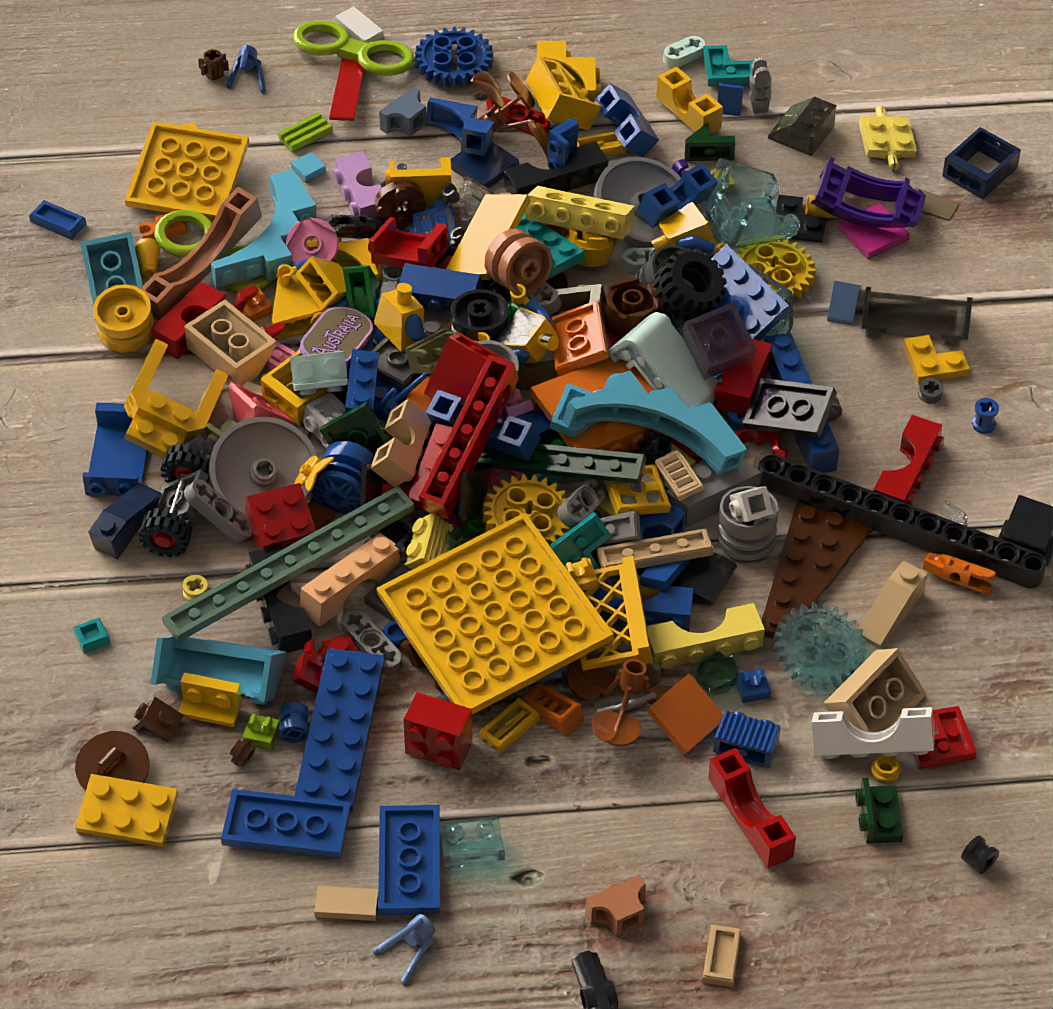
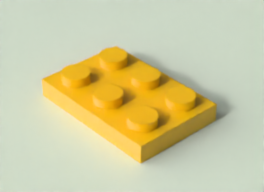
(127, 810)

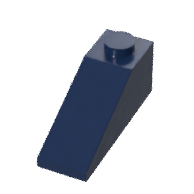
(122, 520)

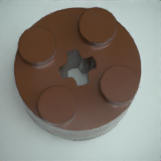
(629, 305)

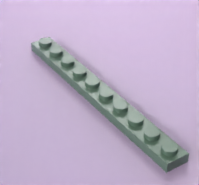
(287, 564)

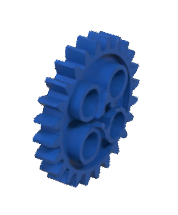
(435, 56)

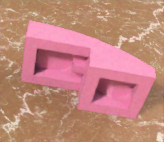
(517, 405)

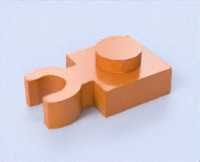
(175, 229)

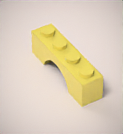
(738, 632)

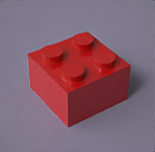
(279, 516)
(438, 731)

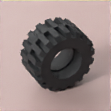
(701, 273)

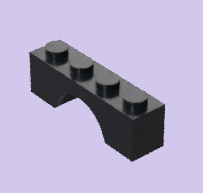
(583, 169)
(288, 624)

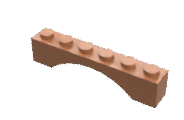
(233, 220)

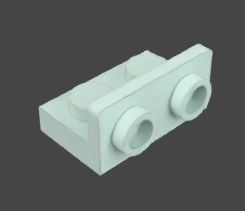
(319, 372)

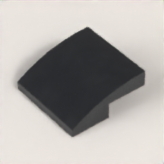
(706, 577)

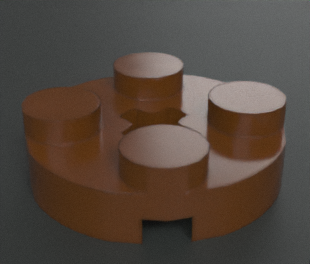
(391, 194)

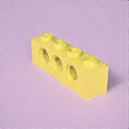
(580, 212)

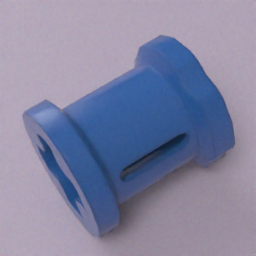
(983, 414)

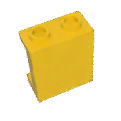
(429, 180)

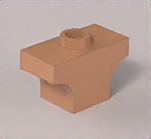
(618, 906)

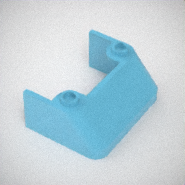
(252, 667)

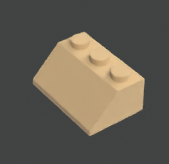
(230, 342)
(877, 692)

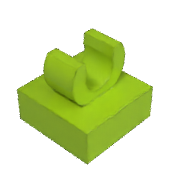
(262, 731)

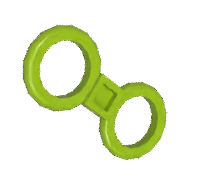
(353, 49)
(183, 250)

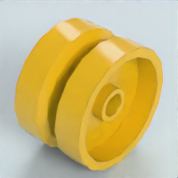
(123, 318)

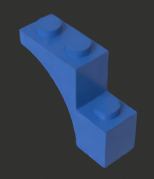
(462, 121)

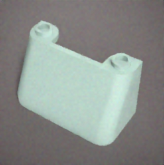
(664, 360)

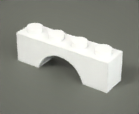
(838, 736)

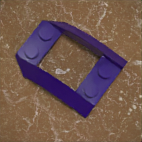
(837, 180)

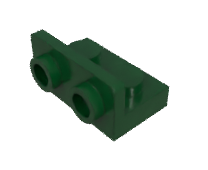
(879, 814)

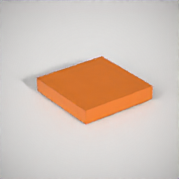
(685, 714)

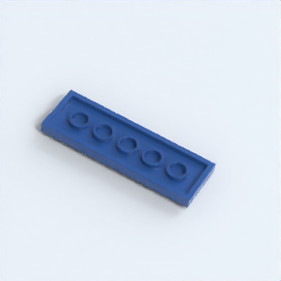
(340, 726)

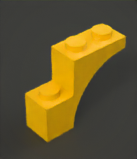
(581, 68)
(352, 254)

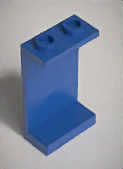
(114, 462)

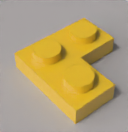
(929, 364)

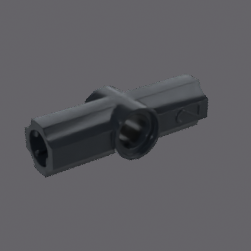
(595, 989)

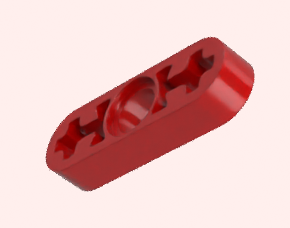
(528, 113)

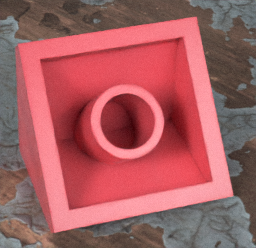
(250, 405)

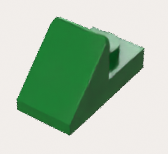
(360, 289)

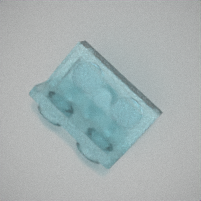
(471, 841)

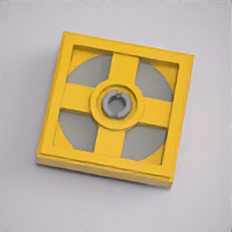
(644, 498)

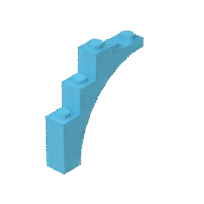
(270, 248)
(663, 411)

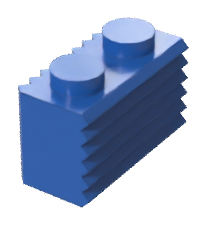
(752, 737)

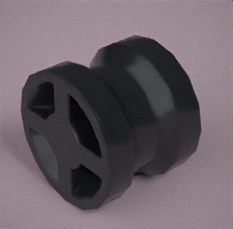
(980, 854)

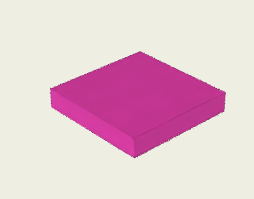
(871, 239)

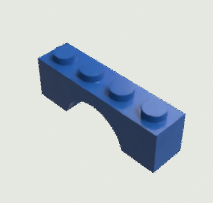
(509, 434)
(668, 605)

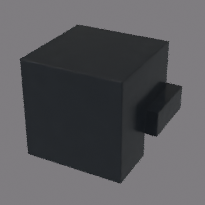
(1030, 526)

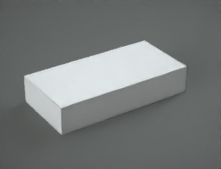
(359, 25)

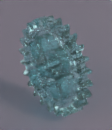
(795, 646)

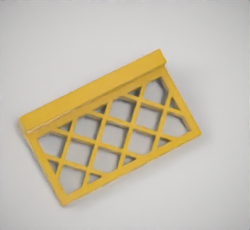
(634, 616)

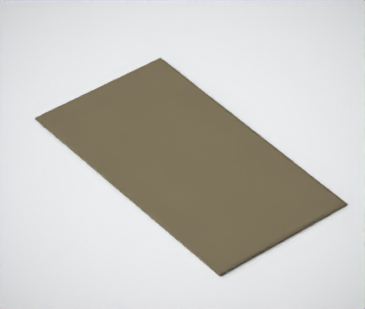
(938, 205)

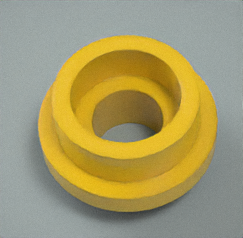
(885, 762)

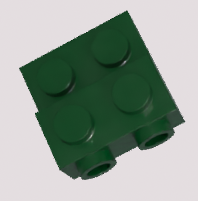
(359, 427)

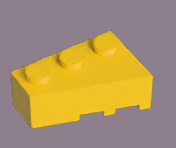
(559, 95)

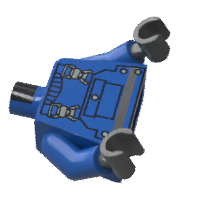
(440, 213)

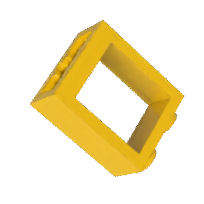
(281, 397)

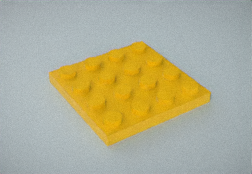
(186, 169)

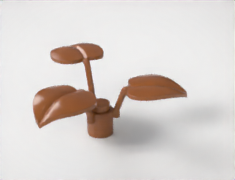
(492, 90)
(590, 684)

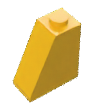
(294, 308)

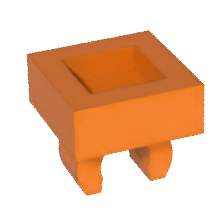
(257, 307)

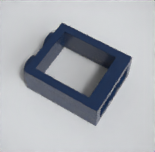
(972, 178)

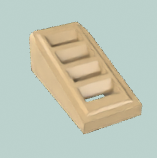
(676, 473)

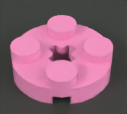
(309, 230)

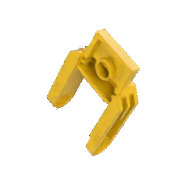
(160, 420)

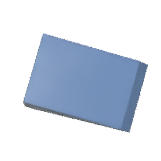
(844, 302)

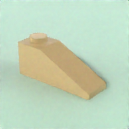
(893, 603)

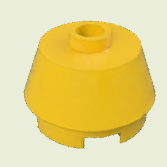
(596, 247)

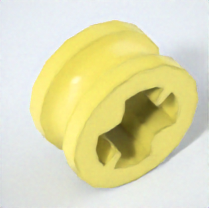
(191, 582)

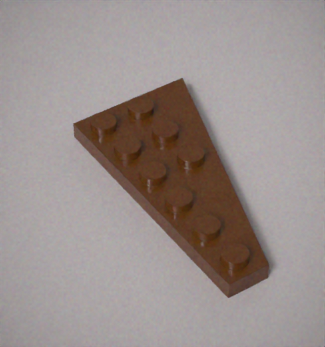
(811, 559)

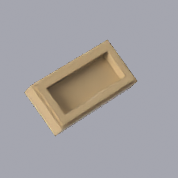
(346, 903)
(721, 956)

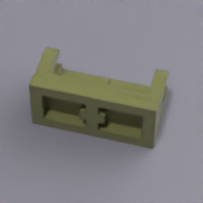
(426, 352)

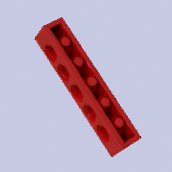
(468, 435)

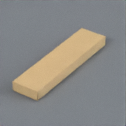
(658, 549)

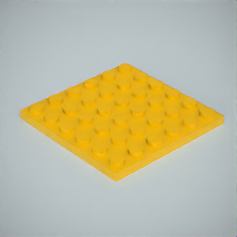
(494, 614)

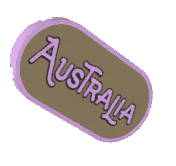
(337, 331)

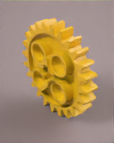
(783, 264)
(531, 496)

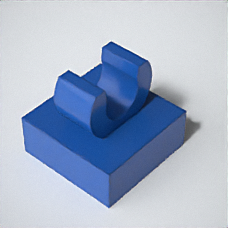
(753, 685)

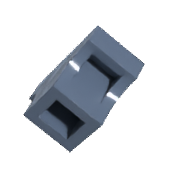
(404, 114)

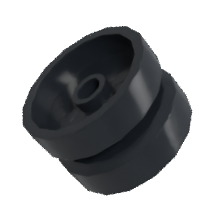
(479, 312)

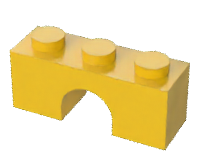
(676, 93)

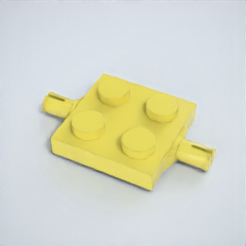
(887, 137)

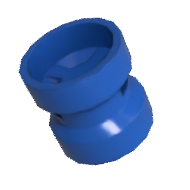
(293, 722)

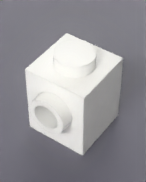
(750, 504)

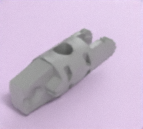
(760, 86)

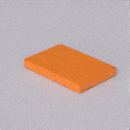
(580, 338)

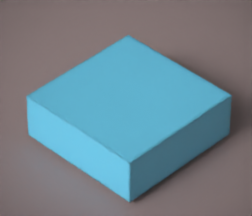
(308, 167)

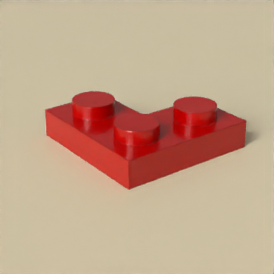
(952, 740)

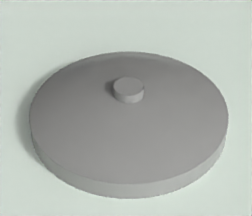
(627, 183)
(257, 458)

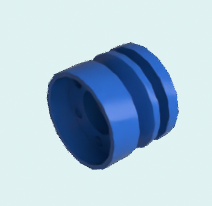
(340, 481)

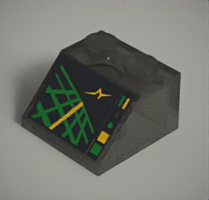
(805, 125)

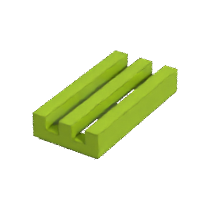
(303, 129)

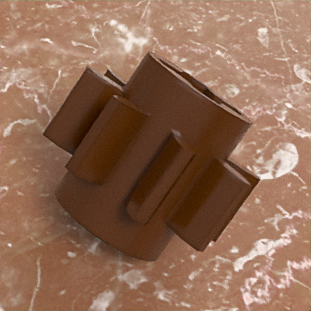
(213, 64)

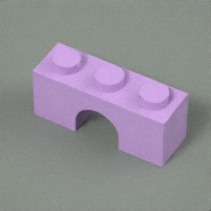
(355, 178)

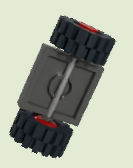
(169, 525)

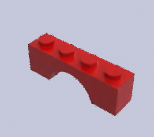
(919, 444)
(766, 833)

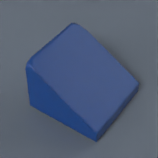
(731, 98)

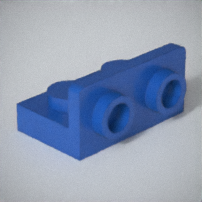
(561, 143)

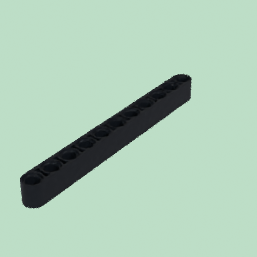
(913, 520)

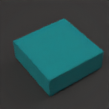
(91, 635)

